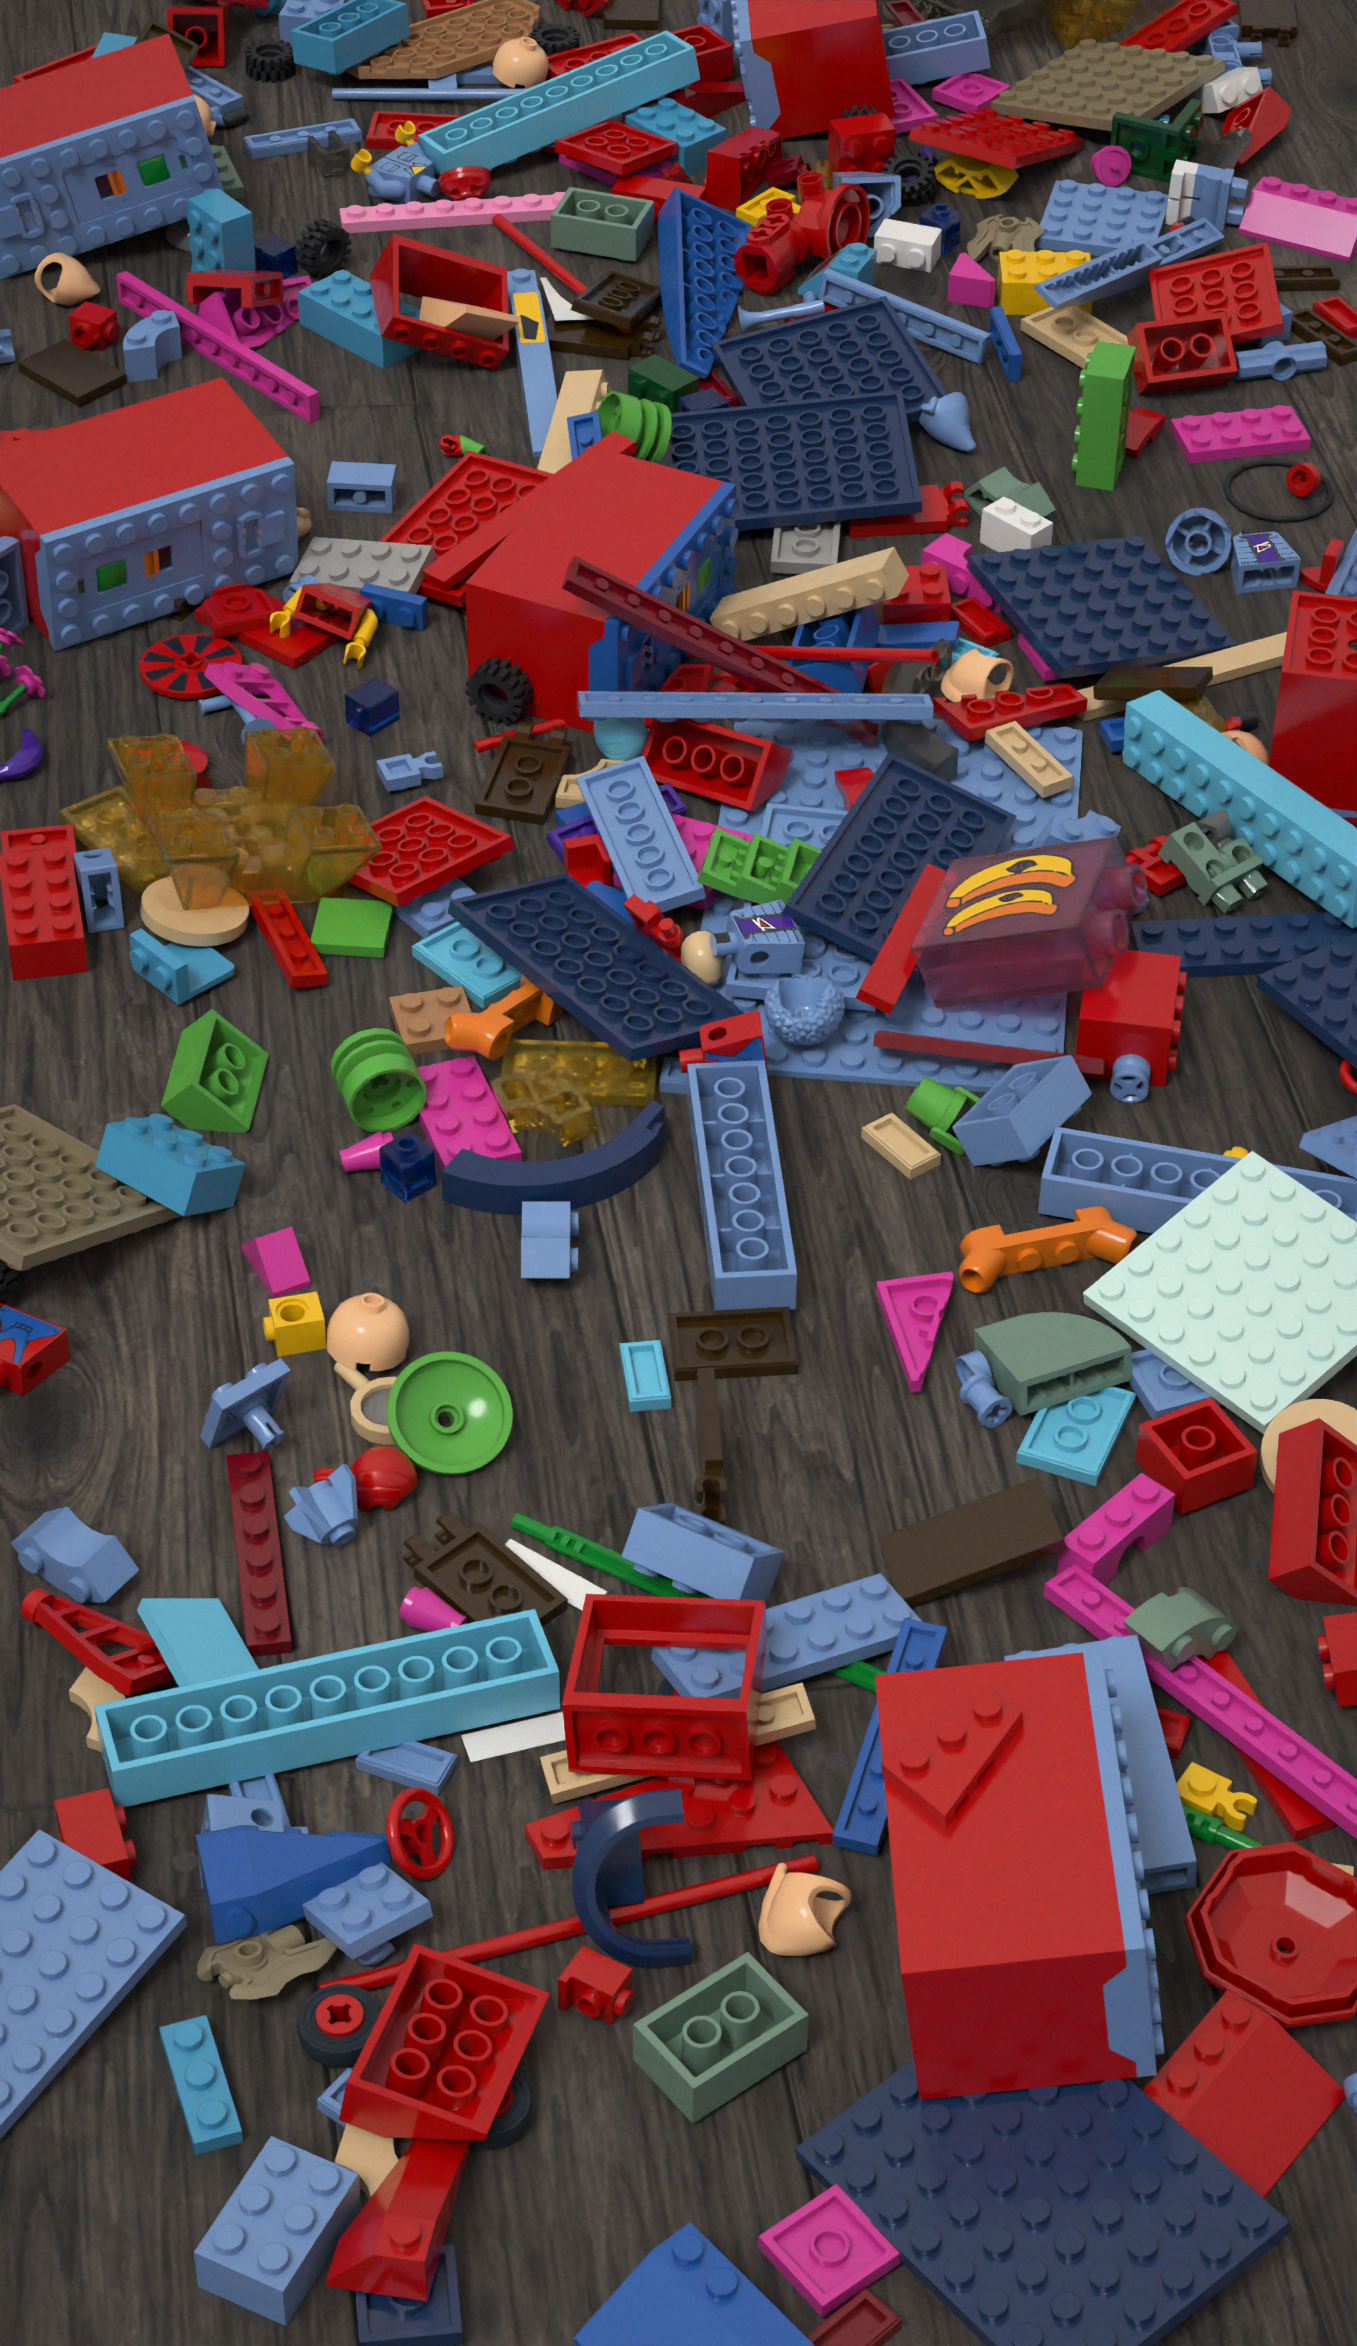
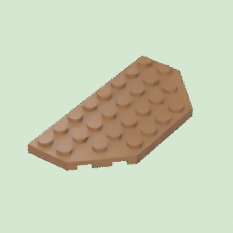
(452, 41)

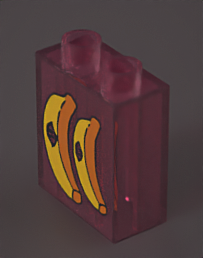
(1028, 922)

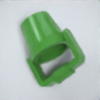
(937, 1108)

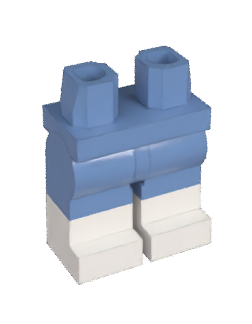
(1205, 192)

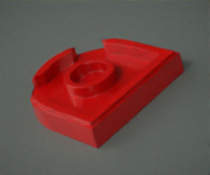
(237, 610)

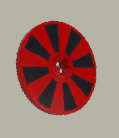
(178, 664)

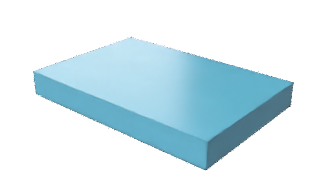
(469, 963)
(1077, 1434)
(195, 1638)

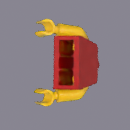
(332, 610)

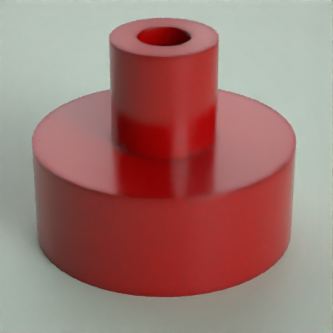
(1303, 479)

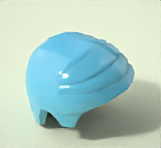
(620, 738)

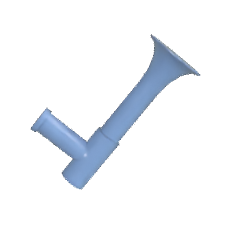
(810, 307)
(223, 701)

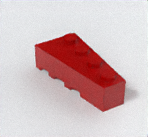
(741, 166)

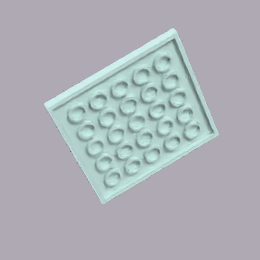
(1243, 1291)

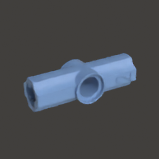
(1280, 360)

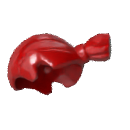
(381, 1475)

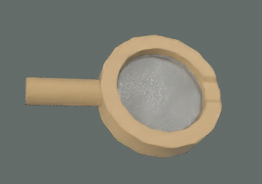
(368, 1404)

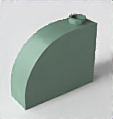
(1052, 1358)

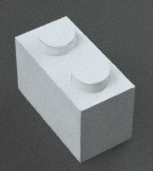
(1229, 89)
(908, 245)
(1012, 527)

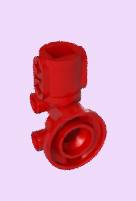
(821, 228)

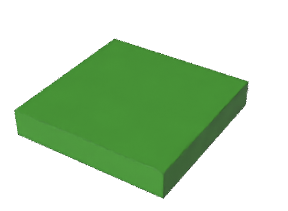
(352, 927)

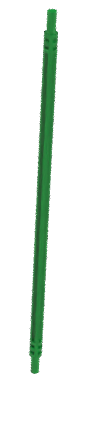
(860, 1673)

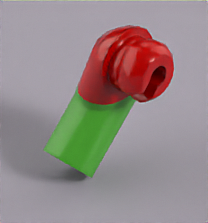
(459, 445)

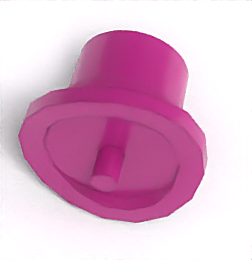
(1111, 165)

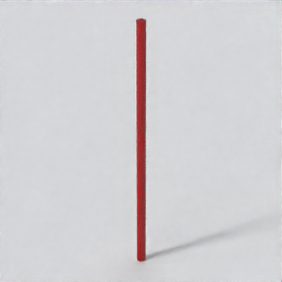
(572, 1926)

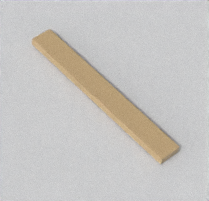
(1226, 666)

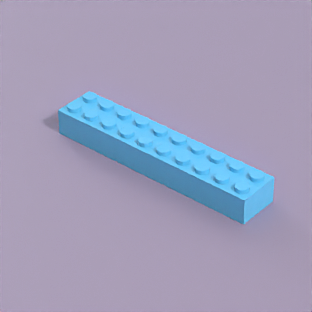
(563, 105)
(1275, 817)
(326, 1707)

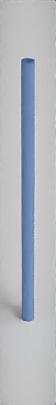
(421, 94)

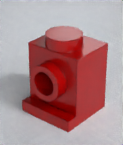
(596, 1986)

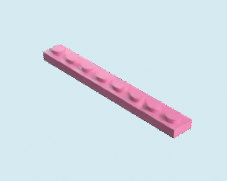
(447, 213)

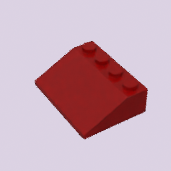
(441, 2051)
(1246, 2091)

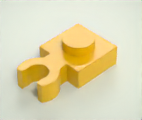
(1213, 1795)

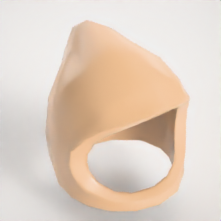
(74, 283)
(970, 676)
(795, 1919)

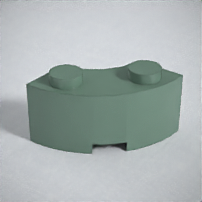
(1003, 484)
(1180, 1627)

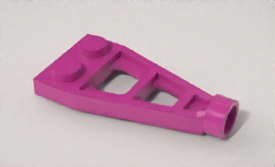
(244, 681)

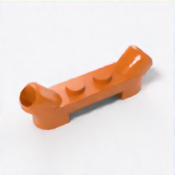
(491, 1029)
(1090, 1236)

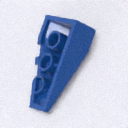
(264, 1877)

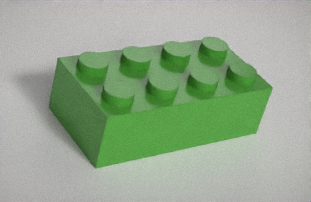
(1103, 415)

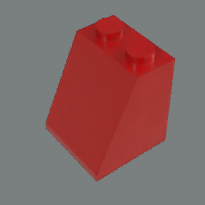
(204, 26)

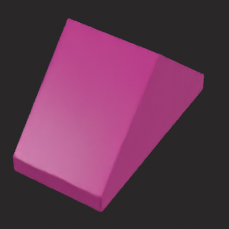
(970, 283)
(278, 1262)

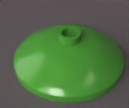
(454, 1388)

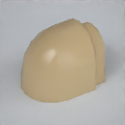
(698, 957)

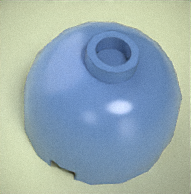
(1198, 541)

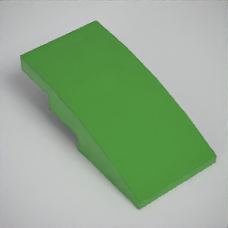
(755, 869)

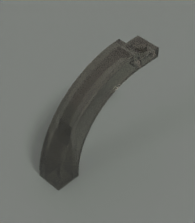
(915, 741)

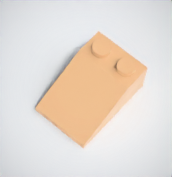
(467, 318)

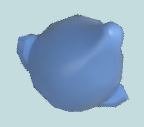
(948, 421)

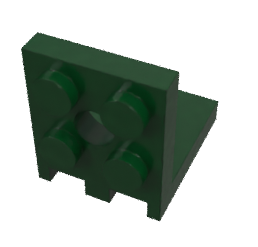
(1162, 140)

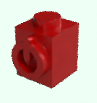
(93, 326)

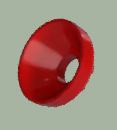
(465, 182)

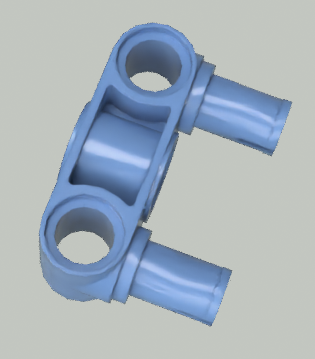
(1224, 47)

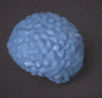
(804, 1009)

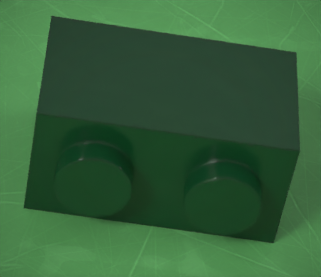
(661, 382)

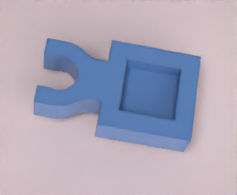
(406, 772)

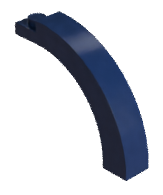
(582, 1180)

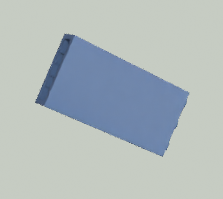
(1160, 1818)

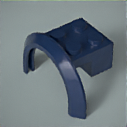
(610, 1873)

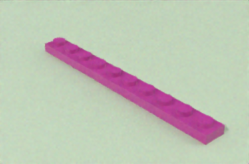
(223, 349)
(1218, 1703)

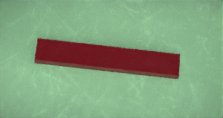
(978, 1050)

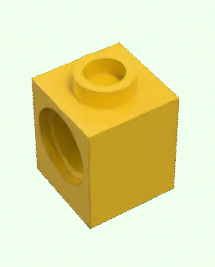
(295, 1324)

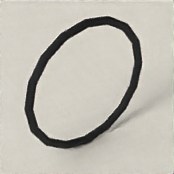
(1269, 462)

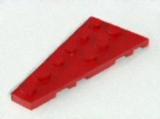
(718, 1815)

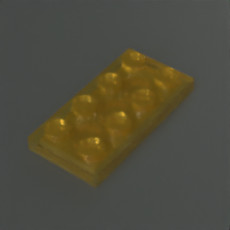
(112, 823)
(588, 1067)

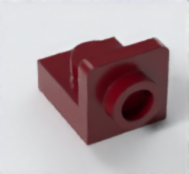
(786, 171)

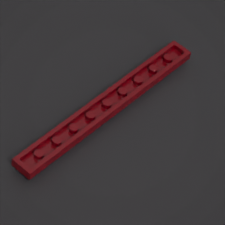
(699, 638)

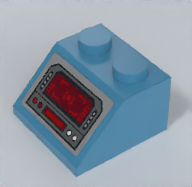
(852, 260)

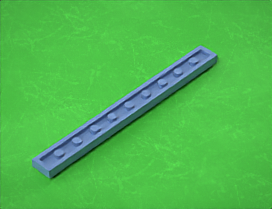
(743, 706)

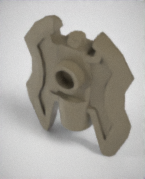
(1002, 235)
(263, 1963)

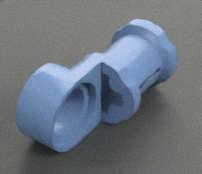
(979, 1389)

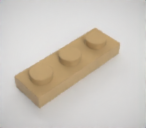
(1029, 759)

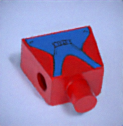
(728, 1041)
(29, 1349)

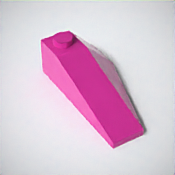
(257, 324)

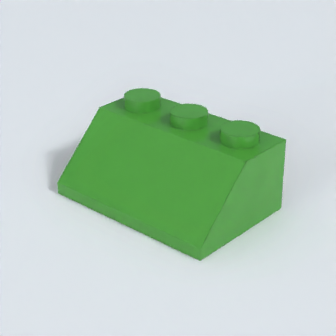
(214, 1077)

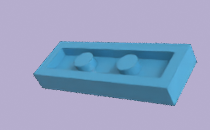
(201, 2085)

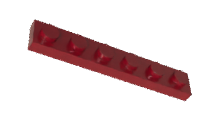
(258, 1554)

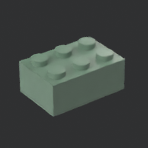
(602, 224)
(720, 2037)

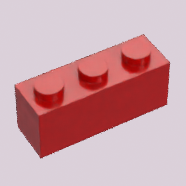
(654, 189)

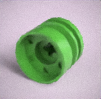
(639, 420)
(378, 1080)

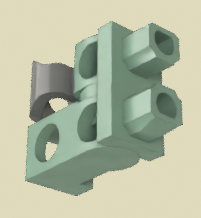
(1215, 866)

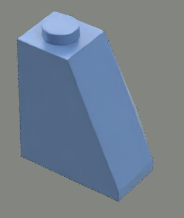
(882, 192)

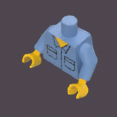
(403, 173)

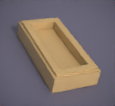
(901, 1146)

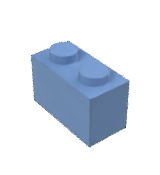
(362, 487)

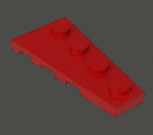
(1040, 704)

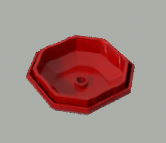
(1288, 1902)

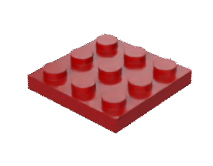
(616, 147)

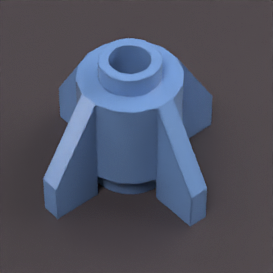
(325, 1509)

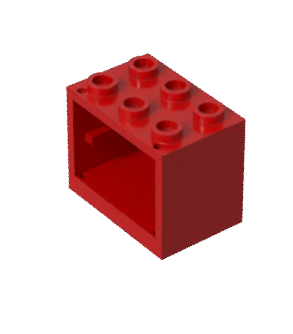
(1135, 1014)

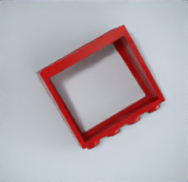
(444, 275)
(658, 1731)

